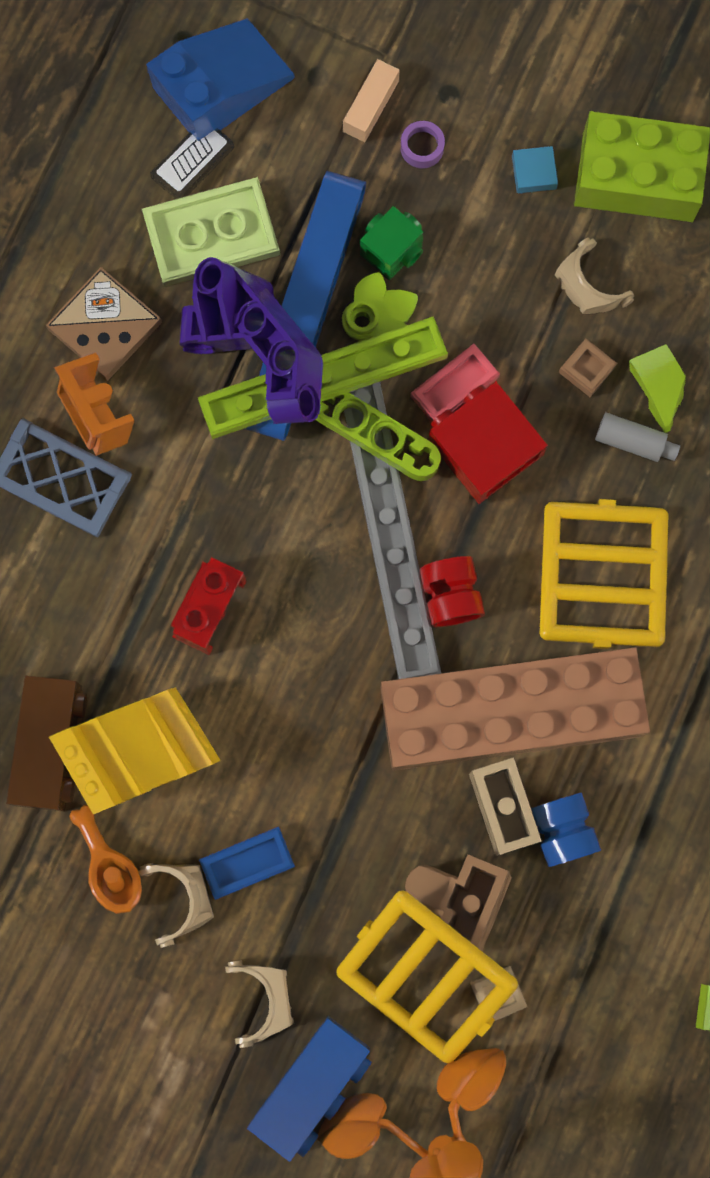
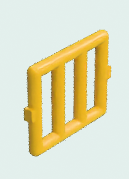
(553, 591)
(435, 930)

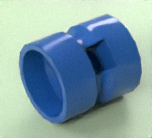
(565, 830)

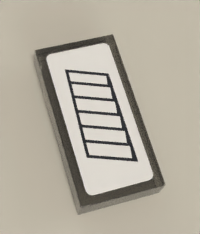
(191, 162)

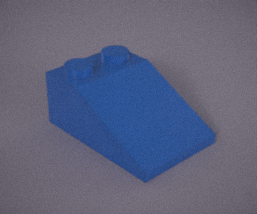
(217, 76)

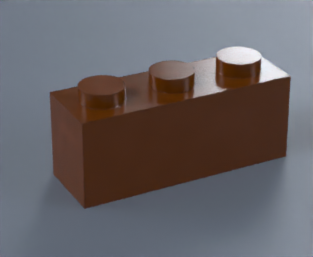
(37, 770)

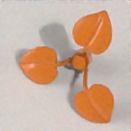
(465, 1083)

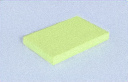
(216, 223)

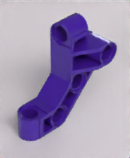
(241, 313)

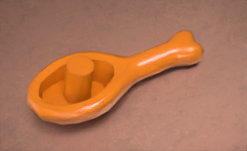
(111, 874)

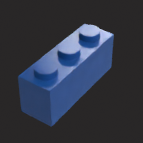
(310, 1090)

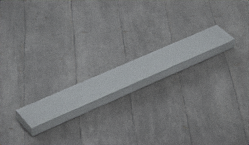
(393, 549)

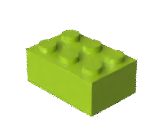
(642, 166)

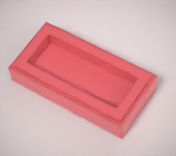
(454, 382)

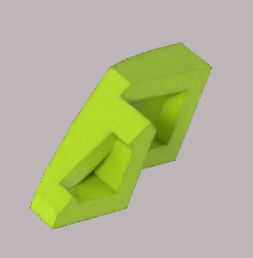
(661, 382)

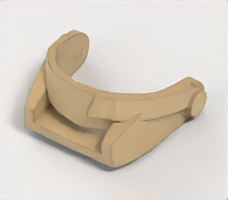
(580, 291)
(200, 907)
(279, 1006)

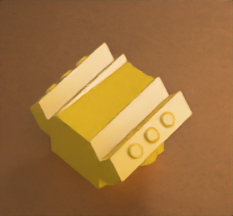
(134, 749)

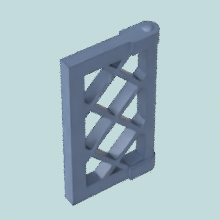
(63, 510)

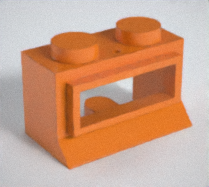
(88, 405)

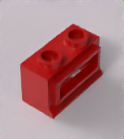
(206, 604)

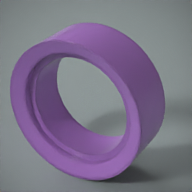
(422, 161)

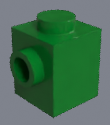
(392, 242)

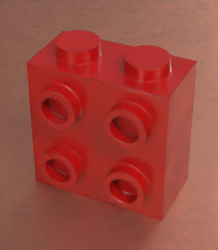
(486, 441)

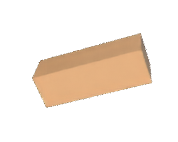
(371, 100)

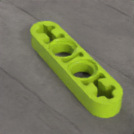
(373, 423)

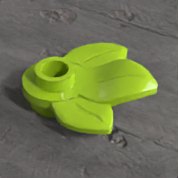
(383, 308)

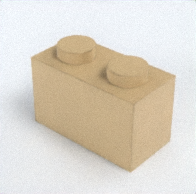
(504, 806)

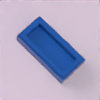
(247, 863)

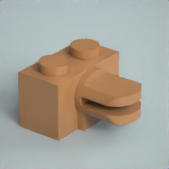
(465, 901)

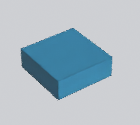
(534, 169)

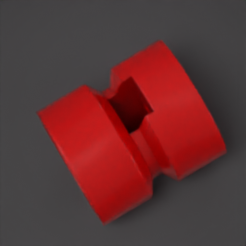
(452, 591)

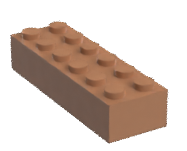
(514, 709)

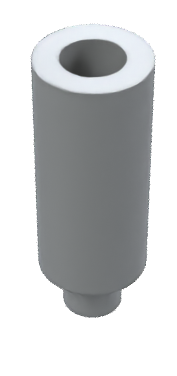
(635, 438)

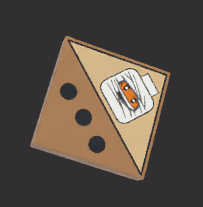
(104, 321)

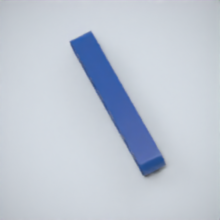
(319, 265)

